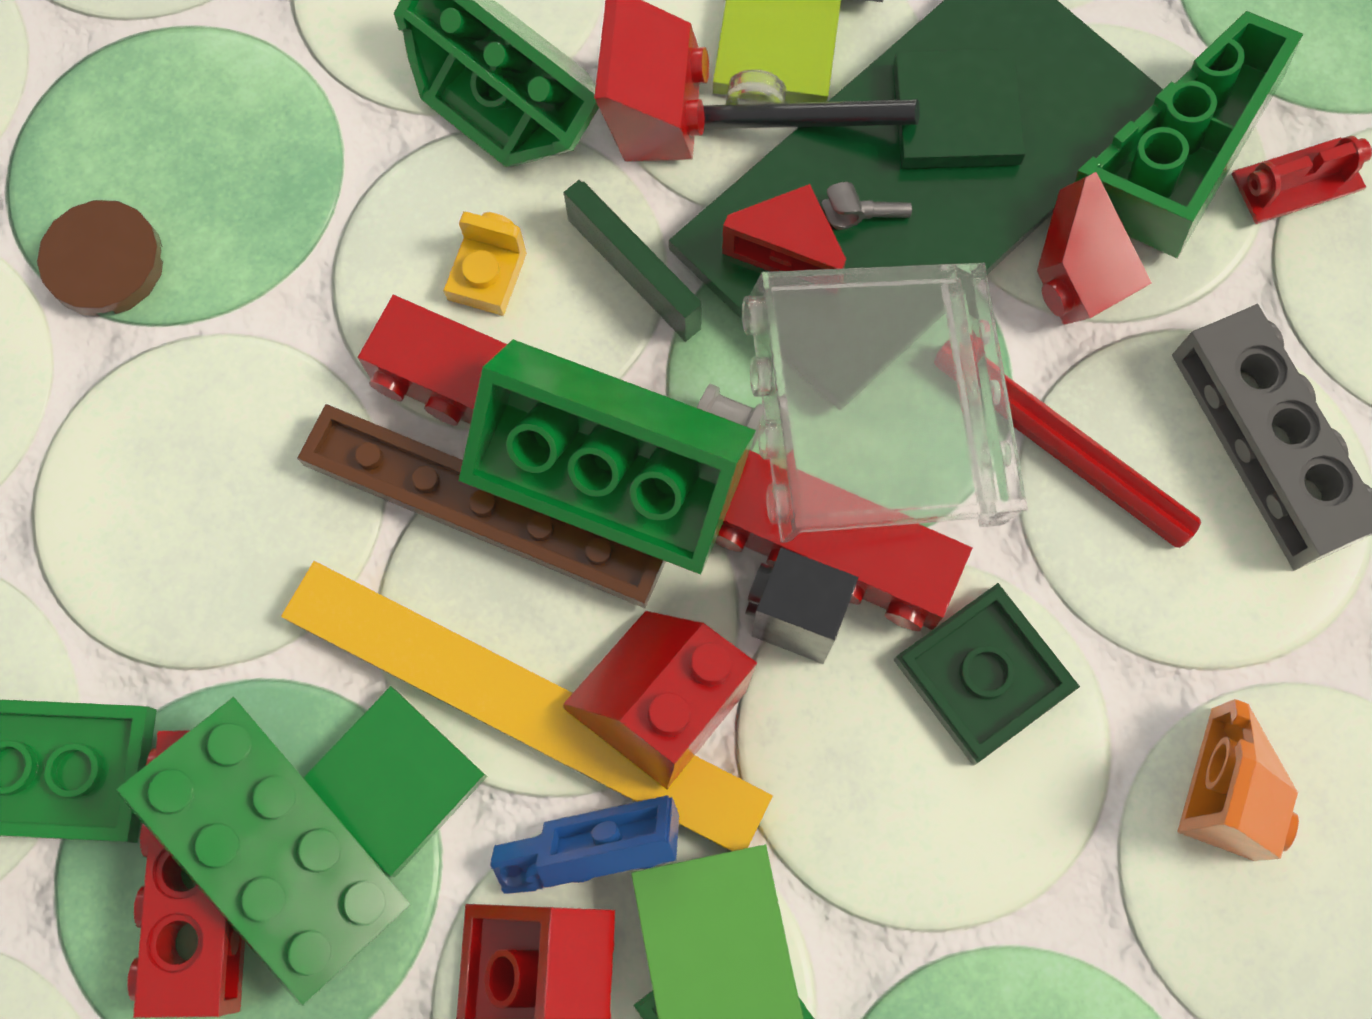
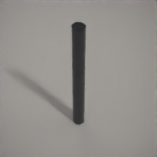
(812, 114)

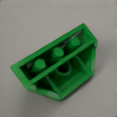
(496, 78)

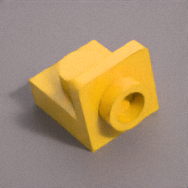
(486, 262)

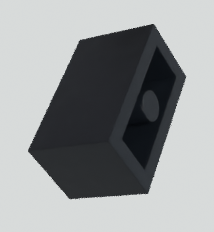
(799, 604)

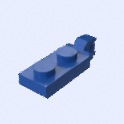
(590, 846)

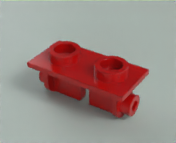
(1303, 178)

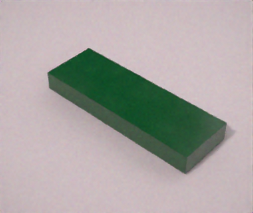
(633, 260)

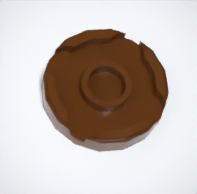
(100, 258)

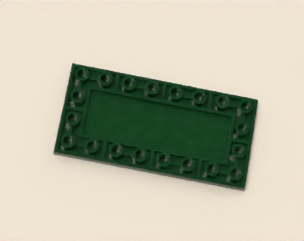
(1072, 105)

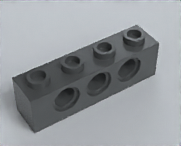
(1270, 468)

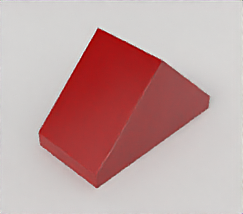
(783, 234)

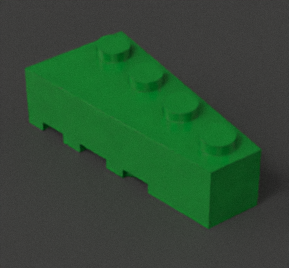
(1182, 147)

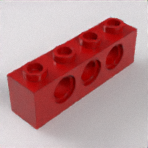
(159, 978)

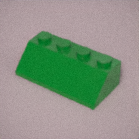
(604, 454)

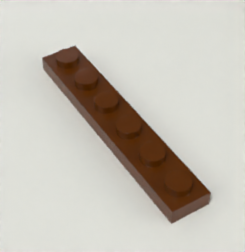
(430, 485)

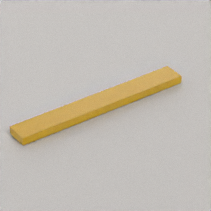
(512, 701)

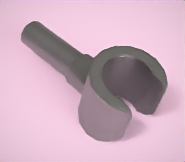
(846, 210)

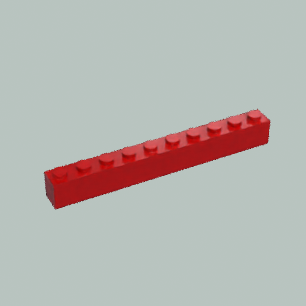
(898, 566)

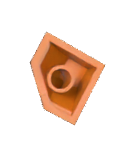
(1240, 789)

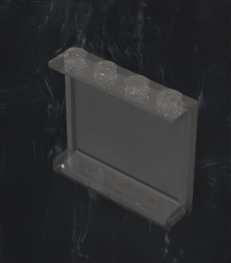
(882, 398)

